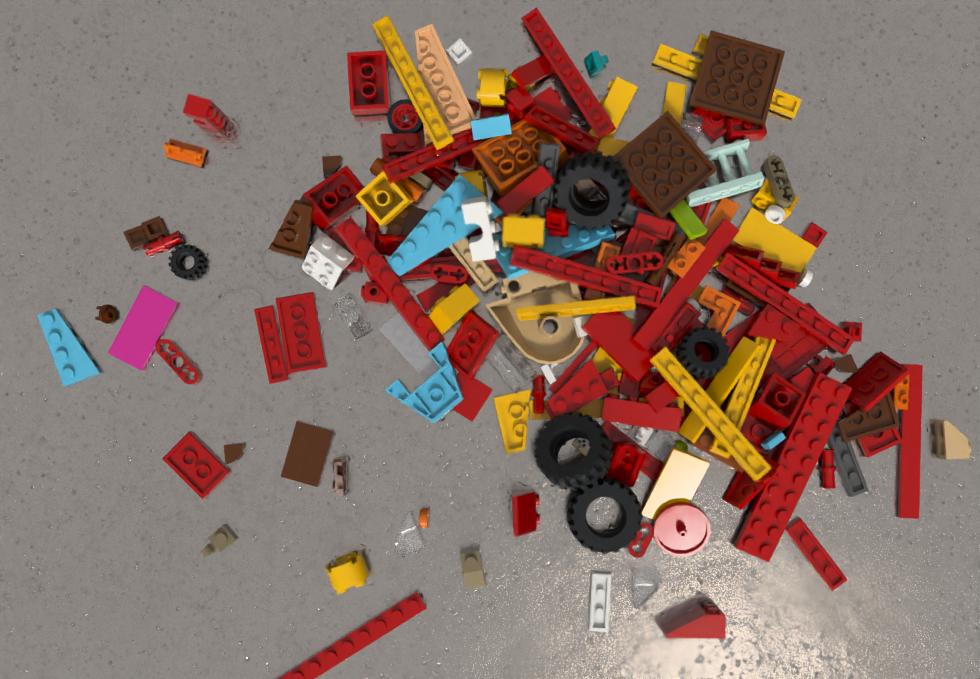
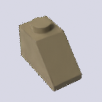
(472, 568)

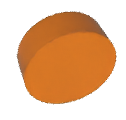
(424, 518)

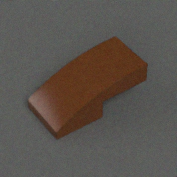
(145, 233)

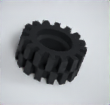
(179, 253)

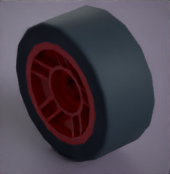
(407, 109)

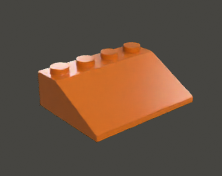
(514, 156)

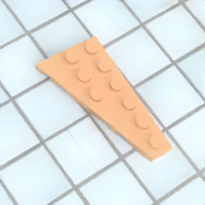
(442, 83)

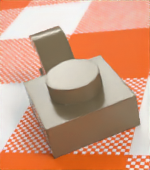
(219, 539)

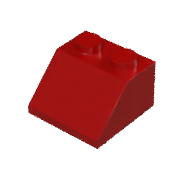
(777, 402)

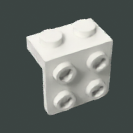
(326, 261)

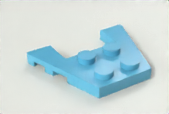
(436, 394)

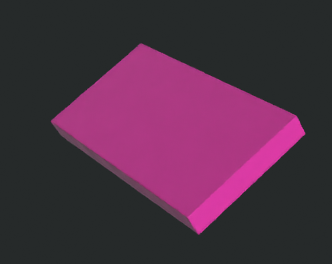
(143, 328)

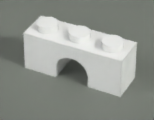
(478, 211)

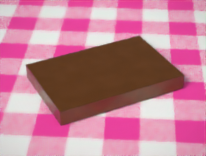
(307, 454)

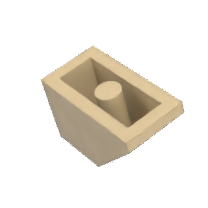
(951, 441)

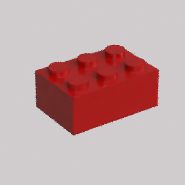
(368, 82)

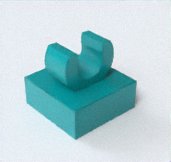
(595, 62)

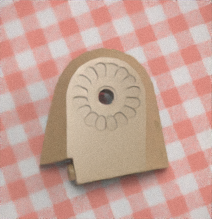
(529, 335)

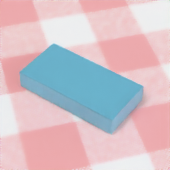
(491, 127)

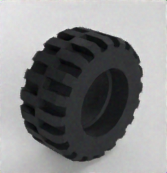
(598, 168)
(583, 472)
(622, 534)

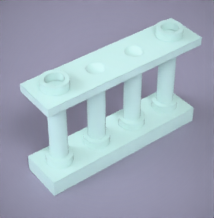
(732, 185)

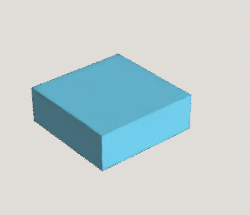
(772, 440)

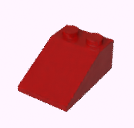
(333, 197)
(524, 511)
(699, 623)

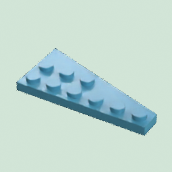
(438, 228)
(562, 247)

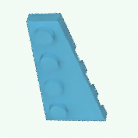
(66, 349)

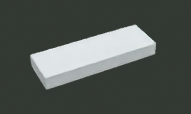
(599, 601)

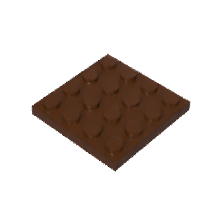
(737, 78)
(664, 164)

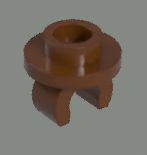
(106, 313)

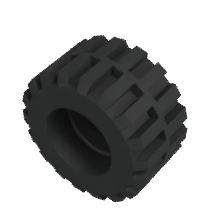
(713, 342)

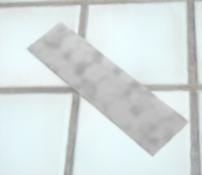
(410, 346)

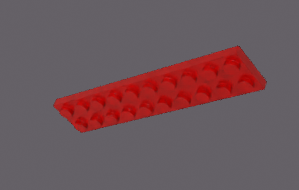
(798, 456)

